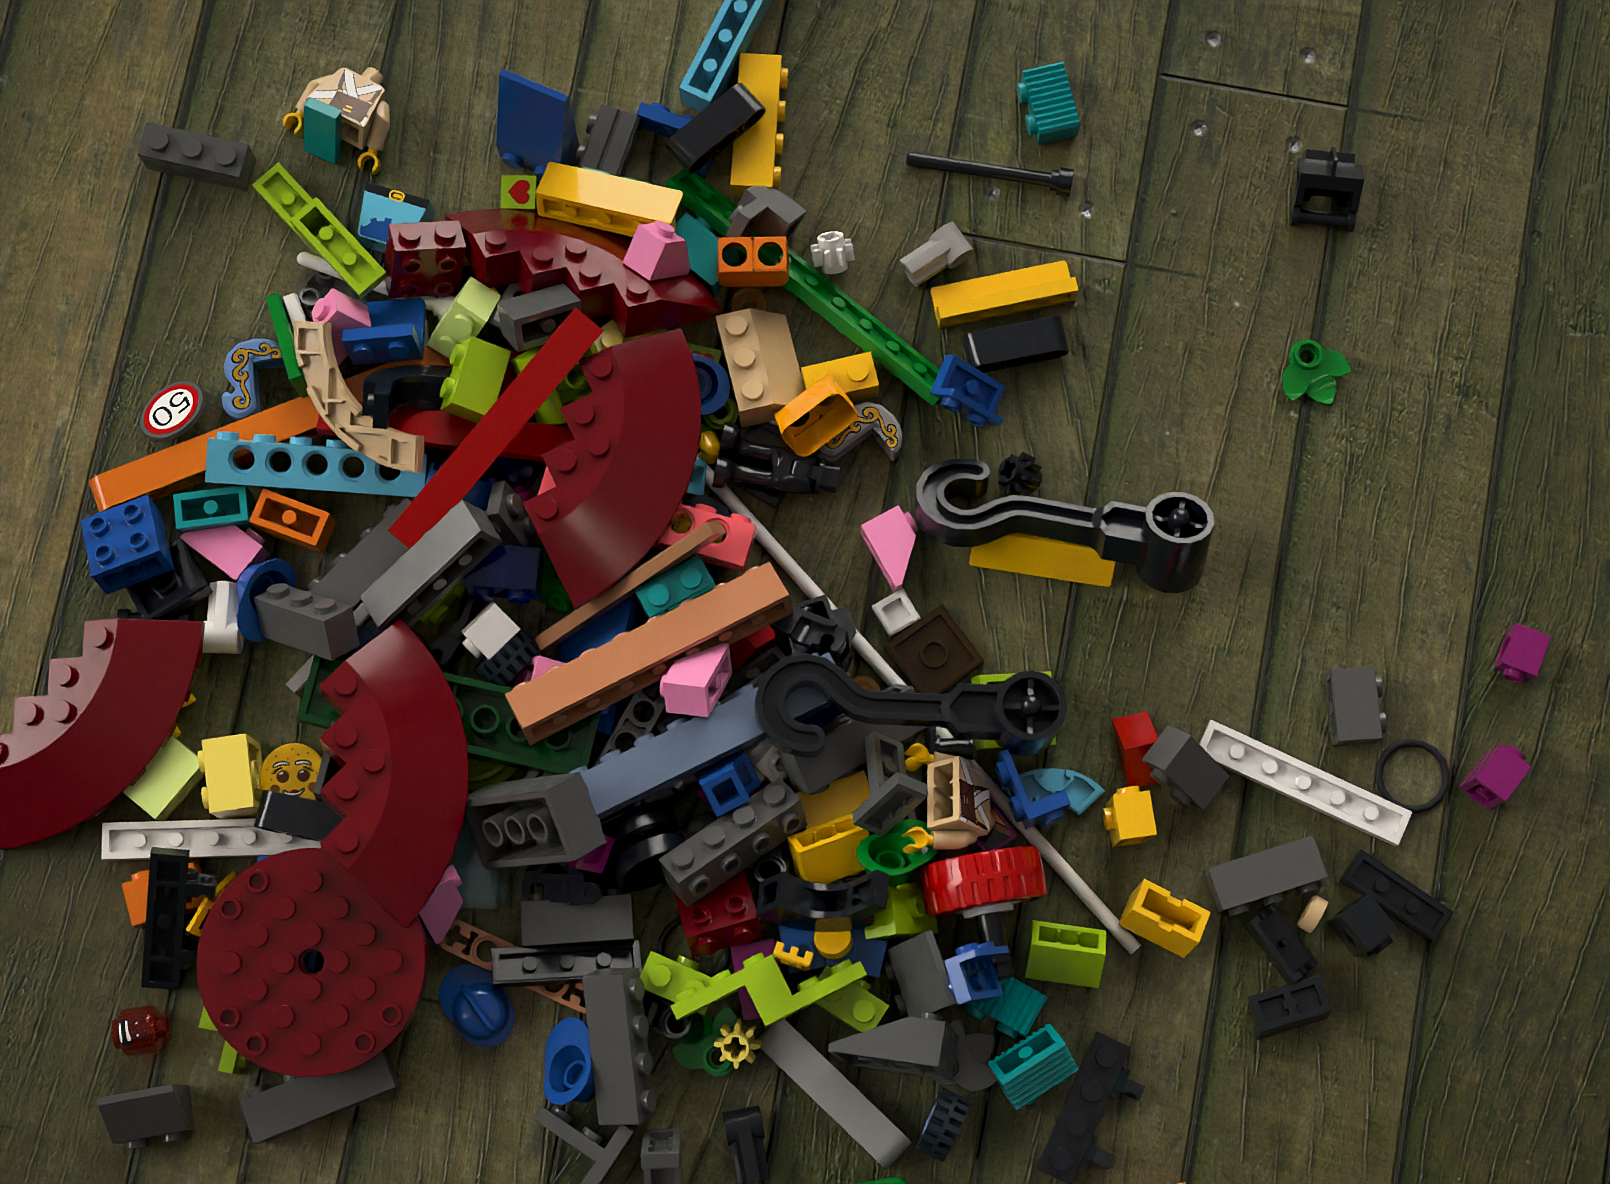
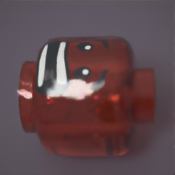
(140, 1030)

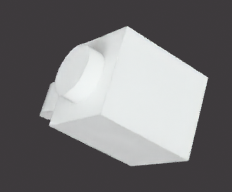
(489, 631)

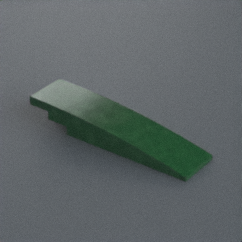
(487, 722)

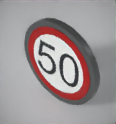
(172, 411)

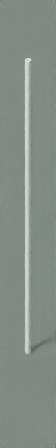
(889, 676)

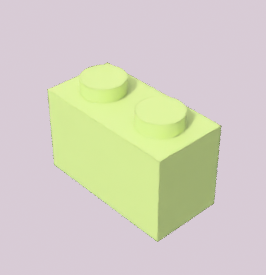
(464, 317)
(167, 780)

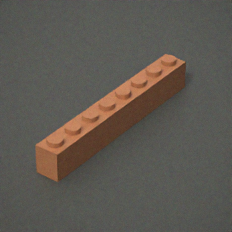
(648, 652)

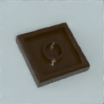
(934, 653)

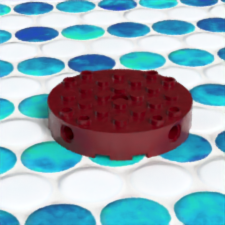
(259, 978)

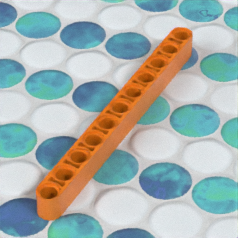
(186, 462)

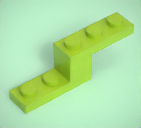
(320, 230)
(767, 989)

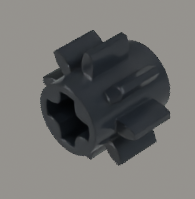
(1020, 475)

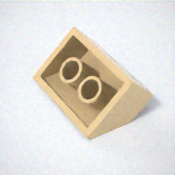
(759, 363)

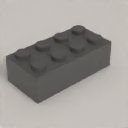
(533, 821)

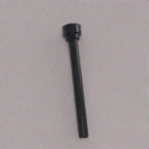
(1057, 180)

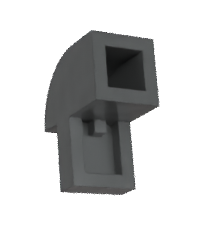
(765, 213)

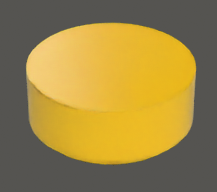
(833, 944)

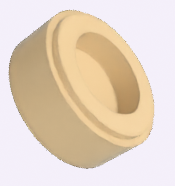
(1312, 913)

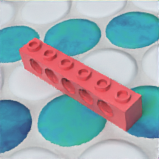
(729, 554)

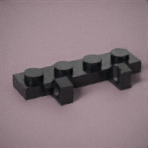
(169, 889)
(1072, 1136)

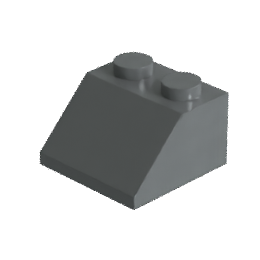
(148, 1114)

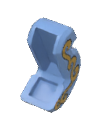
(242, 372)

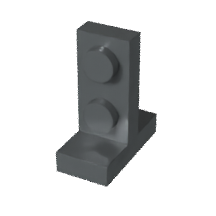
(891, 791)
(587, 1141)
(662, 1156)

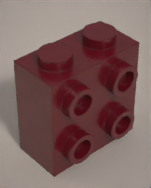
(424, 259)
(721, 918)

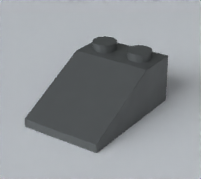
(919, 976)
(905, 1046)

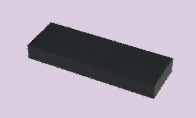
(1397, 896)

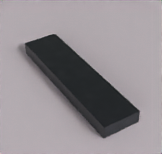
(559, 962)

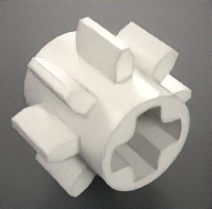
(832, 252)

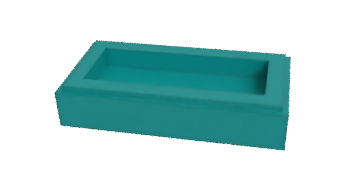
(322, 130)

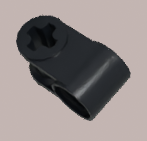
(664, 1023)

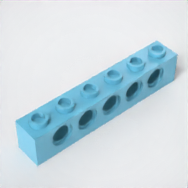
(222, 466)

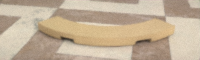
(340, 407)

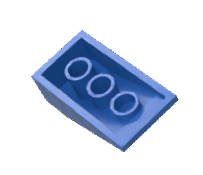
(533, 125)

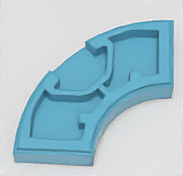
(1046, 782)

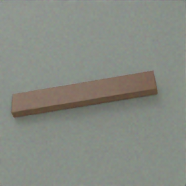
(625, 587)

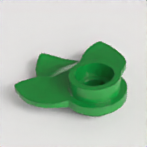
(1316, 377)
(701, 1053)

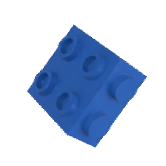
(126, 544)

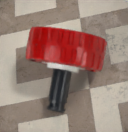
(984, 889)

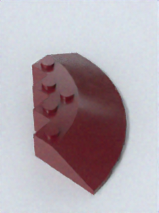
(545, 252)
(625, 463)
(95, 725)
(399, 772)

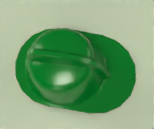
(888, 855)

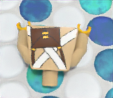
(362, 107)
(955, 801)

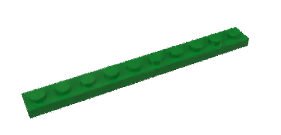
(818, 293)

